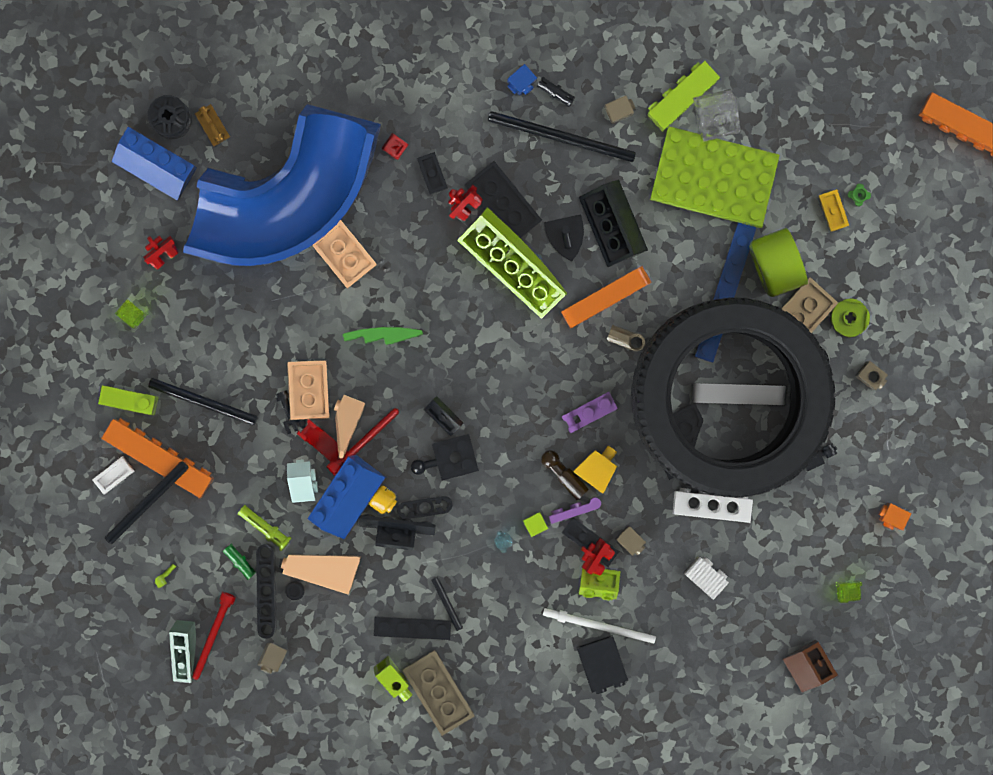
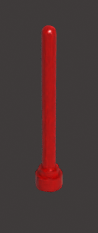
(334, 466)
(226, 601)

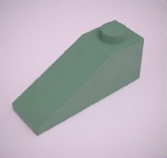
(183, 650)

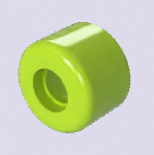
(778, 263)

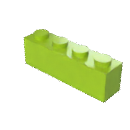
(681, 97)

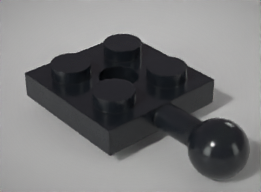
(442, 454)

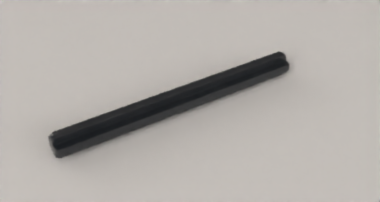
(202, 401)
(141, 507)

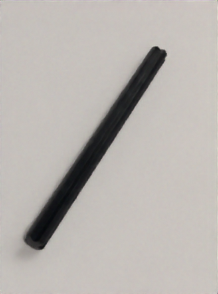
(561, 136)

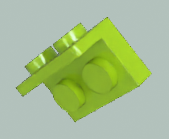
(601, 586)

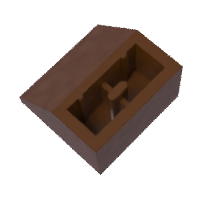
(810, 666)

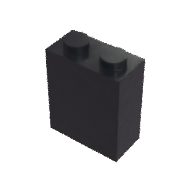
(602, 664)

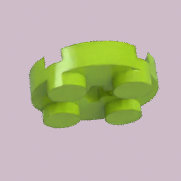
(858, 311)

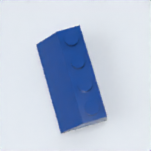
(153, 163)
(346, 497)

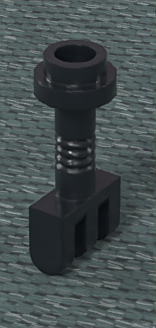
(283, 397)

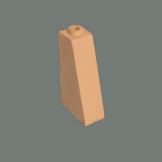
(329, 571)

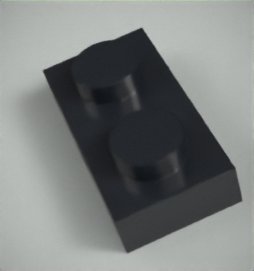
(432, 173)
(443, 416)

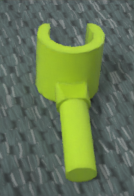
(160, 580)

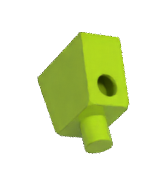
(387, 674)

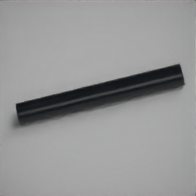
(447, 604)

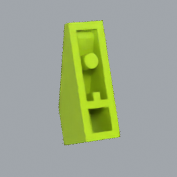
(128, 400)

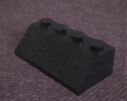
(613, 223)

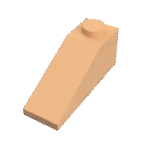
(347, 417)

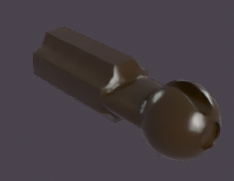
(566, 476)

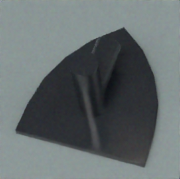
(566, 235)

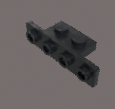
(396, 533)

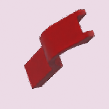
(320, 440)

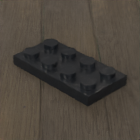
(504, 199)

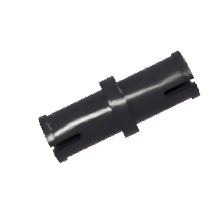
(555, 92)

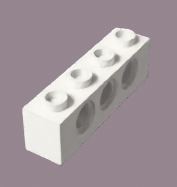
(682, 507)

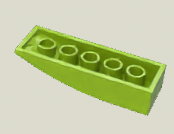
(512, 262)

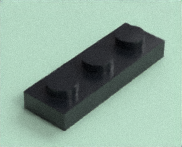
(584, 537)

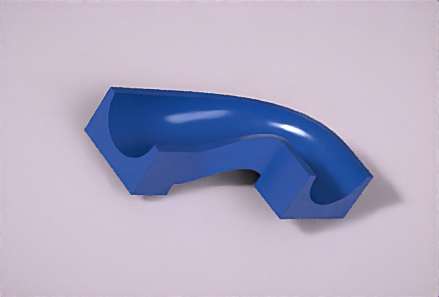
(296, 204)

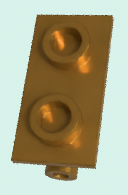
(212, 125)

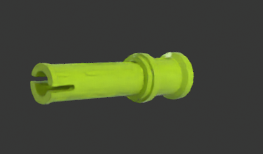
(272, 533)

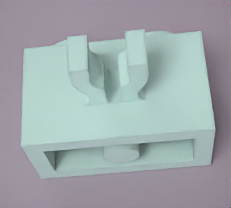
(301, 481)

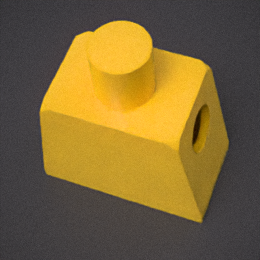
(597, 469)

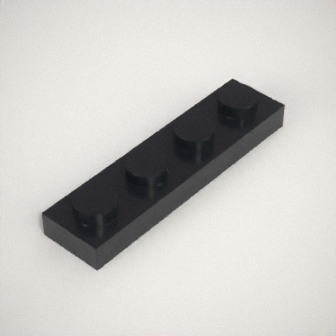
(412, 628)

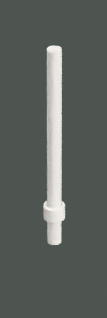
(562, 616)

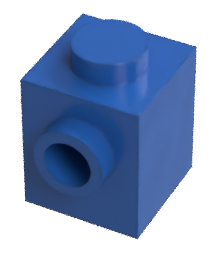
(521, 81)

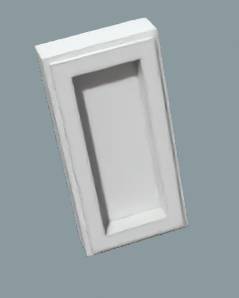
(113, 475)

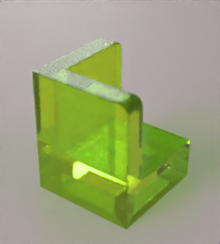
(131, 314)
(848, 591)

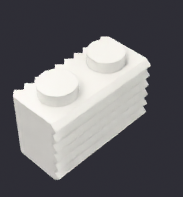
(706, 577)

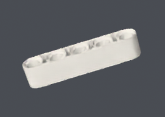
(738, 394)

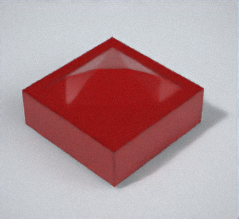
(394, 146)

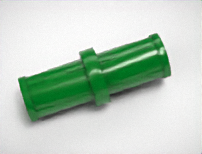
(239, 561)

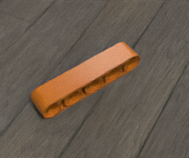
(606, 297)

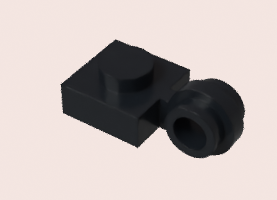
(828, 450)

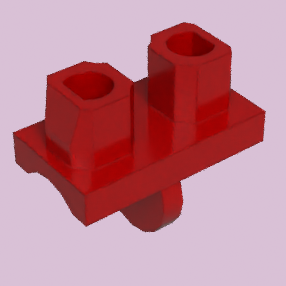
(469, 197)
(153, 257)
(593, 556)

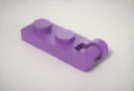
(590, 412)
(576, 509)

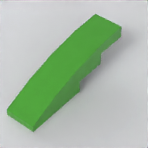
(389, 334)

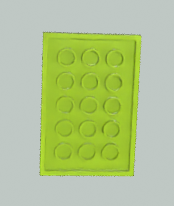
(714, 177)

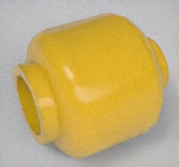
(383, 500)

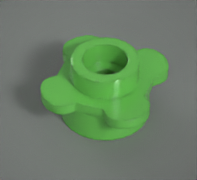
(864, 195)

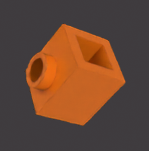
(894, 516)

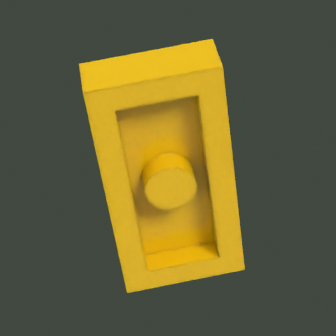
(833, 210)

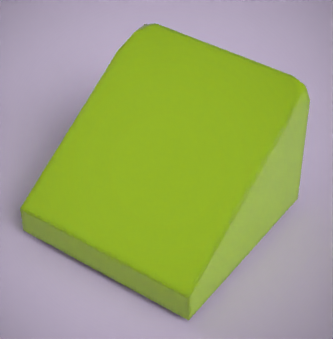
(535, 524)

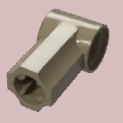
(623, 338)

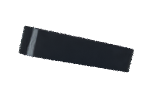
(262, 600)

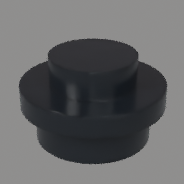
(294, 590)

